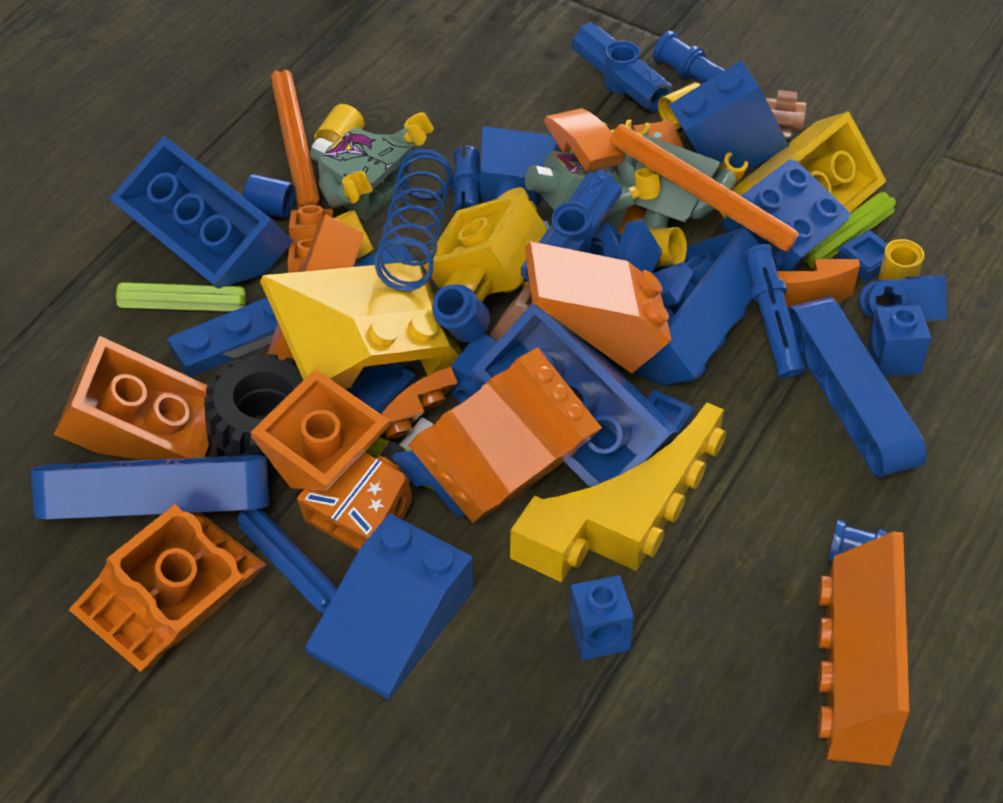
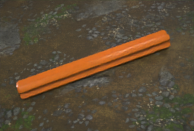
(295, 139)
(704, 187)

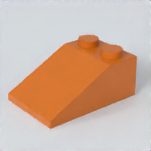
(600, 301)
(134, 407)

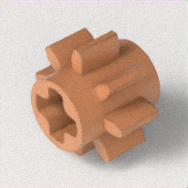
(788, 112)

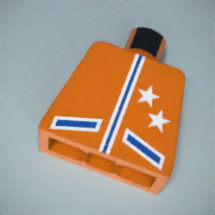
(359, 498)

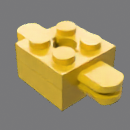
(487, 244)

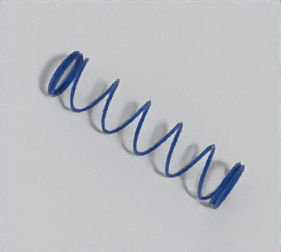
(384, 243)

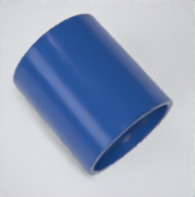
(270, 195)

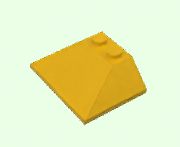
(355, 321)

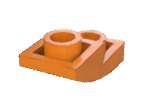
(586, 137)
(302, 231)
(828, 278)
(414, 400)

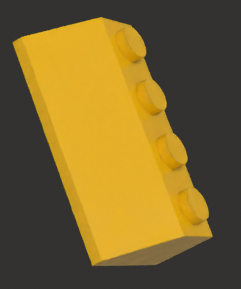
(834, 156)

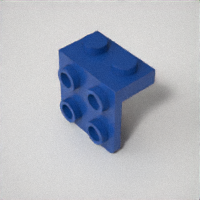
(799, 202)

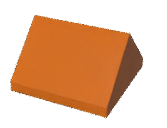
(317, 433)

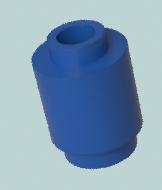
(461, 312)

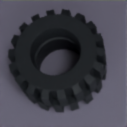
(239, 394)

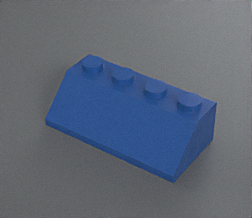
(200, 217)
(706, 310)
(630, 424)

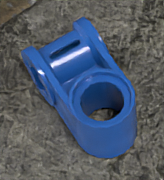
(926, 291)

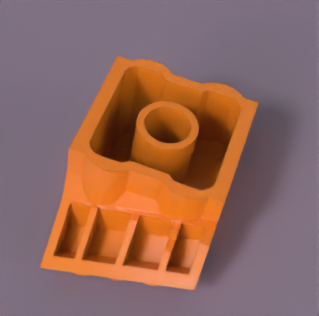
(505, 436)
(164, 585)

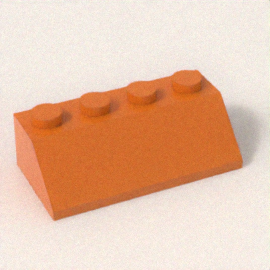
(864, 652)

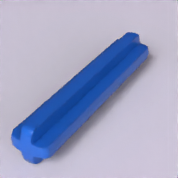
(287, 558)

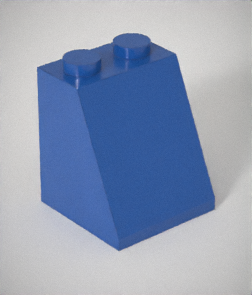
(730, 117)

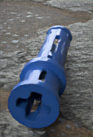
(688, 60)

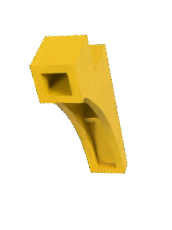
(622, 515)

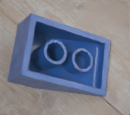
(392, 605)

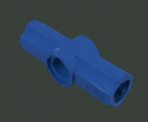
(621, 66)
(582, 213)

